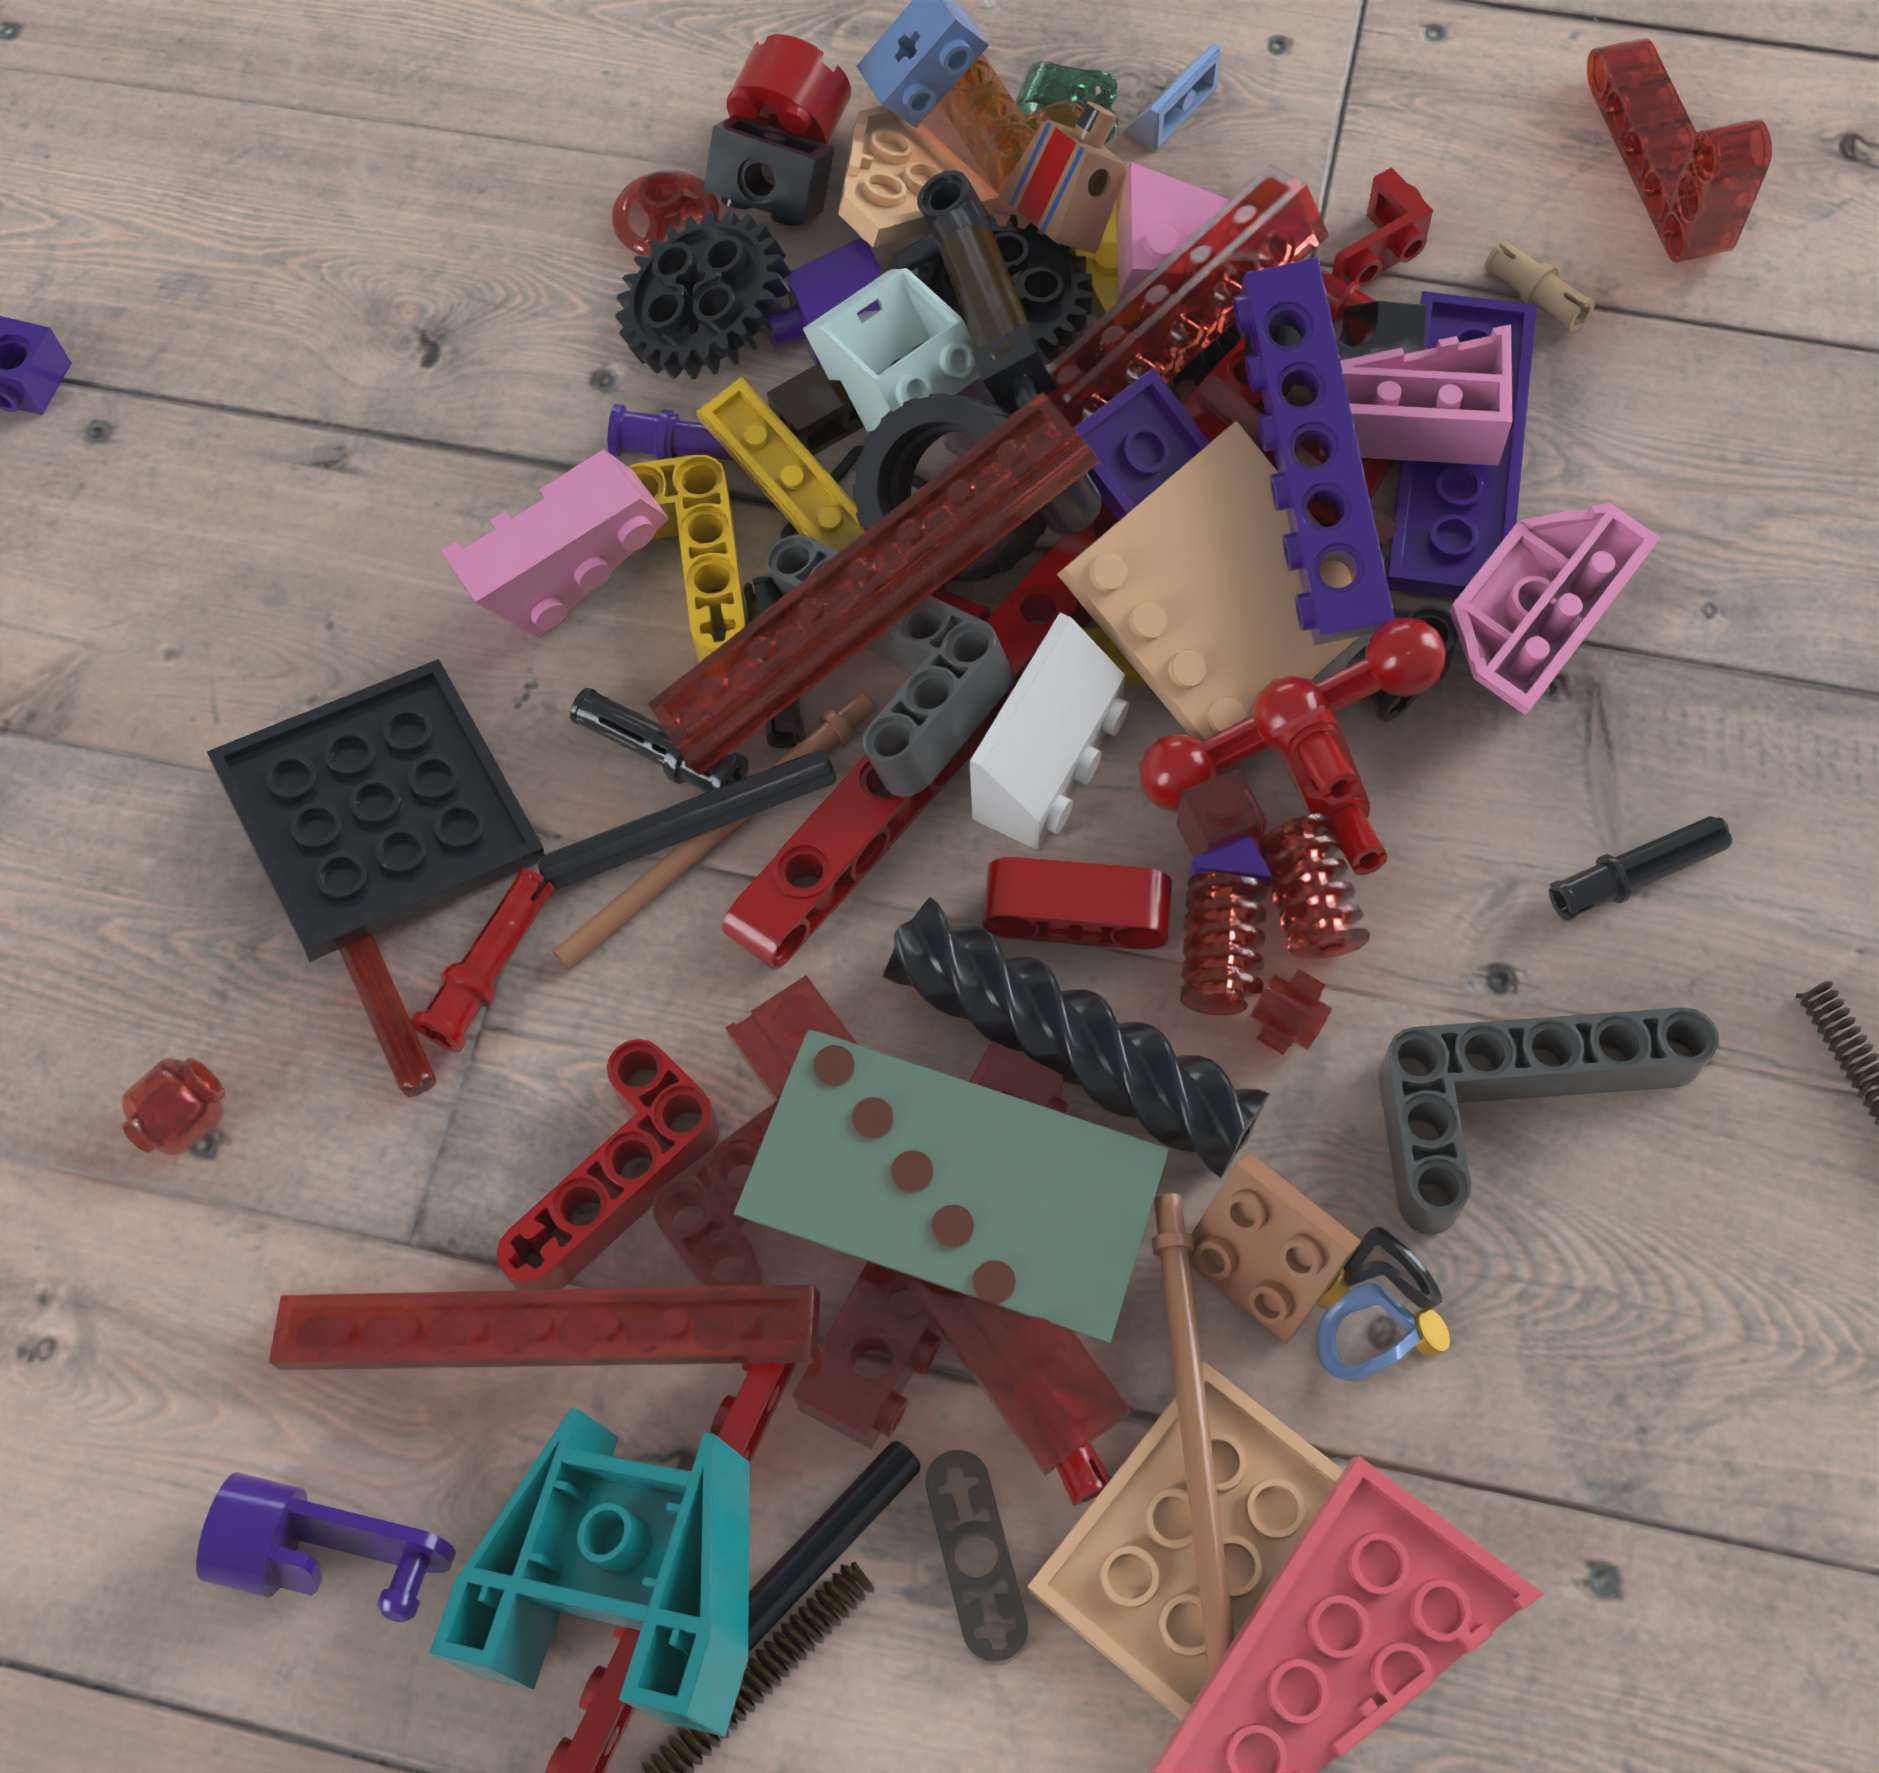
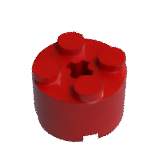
(790, 89)

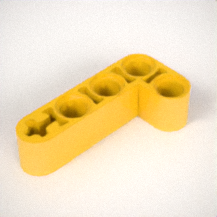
(697, 519)

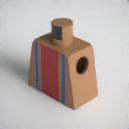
(1068, 180)

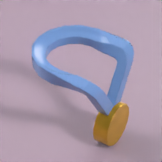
(1424, 1330)

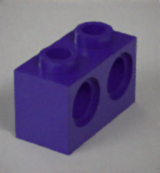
(29, 366)

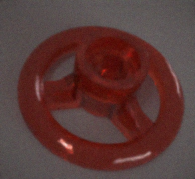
(665, 204)

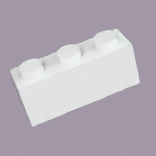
(1047, 736)

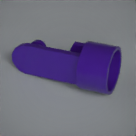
(258, 1526)

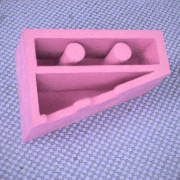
(1155, 220)
(1434, 401)
(560, 547)

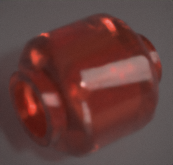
(172, 1106)

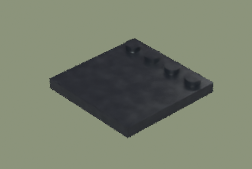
(375, 808)

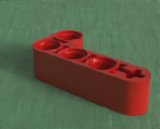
(599, 1177)

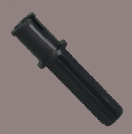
(1617, 876)

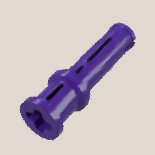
(659, 435)

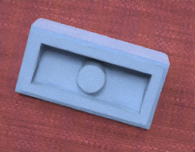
(1177, 101)

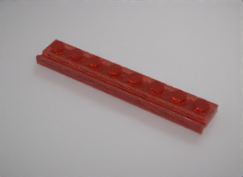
(872, 583)
(1024, 1364)

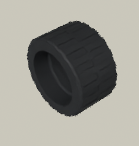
(892, 456)

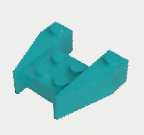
(621, 1549)

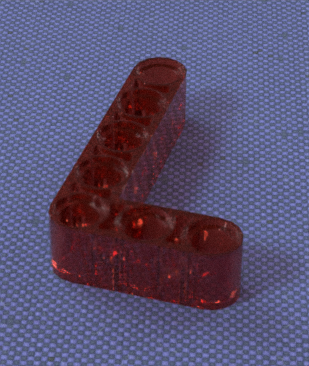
(1688, 180)

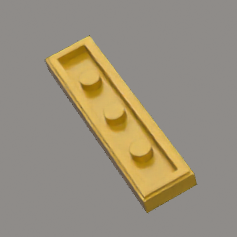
(781, 466)

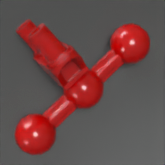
(1299, 724)

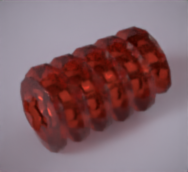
(1307, 889)
(1222, 942)

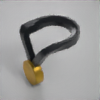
(1355, 1272)

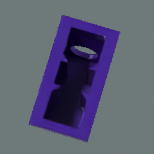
(822, 286)

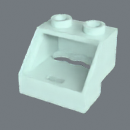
(866, 344)

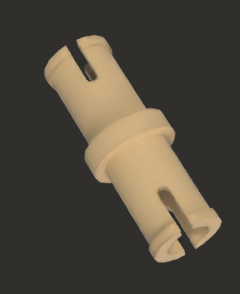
(1539, 285)

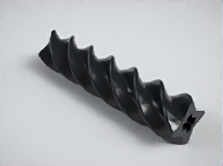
(1120, 1065)

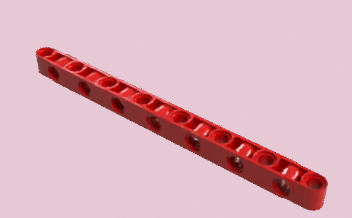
(857, 827)

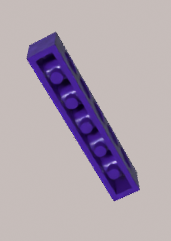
(1298, 298)

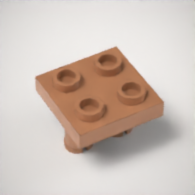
(1269, 1247)

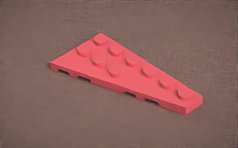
(1345, 1633)

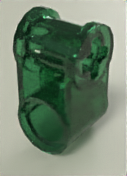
(1052, 83)

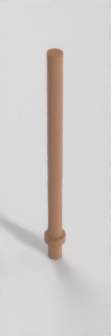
(834, 729)
(1173, 1248)

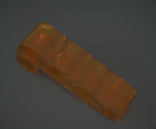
(994, 123)

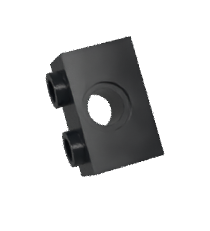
(798, 166)

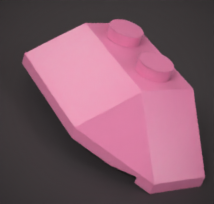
(1545, 596)

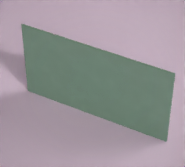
(1042, 1186)

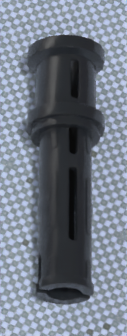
(650, 740)

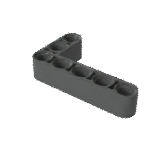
(953, 685)
(1517, 1076)

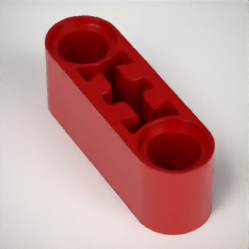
(1077, 903)

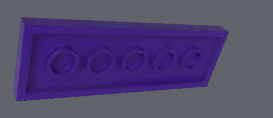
(1459, 512)

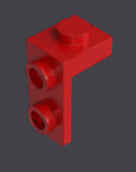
(1401, 235)

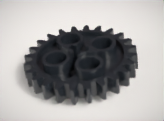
(1046, 278)
(703, 294)

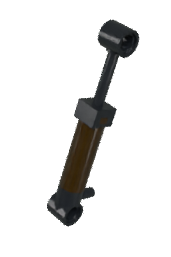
(1003, 339)

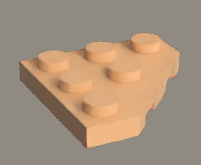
(886, 172)

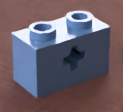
(922, 57)

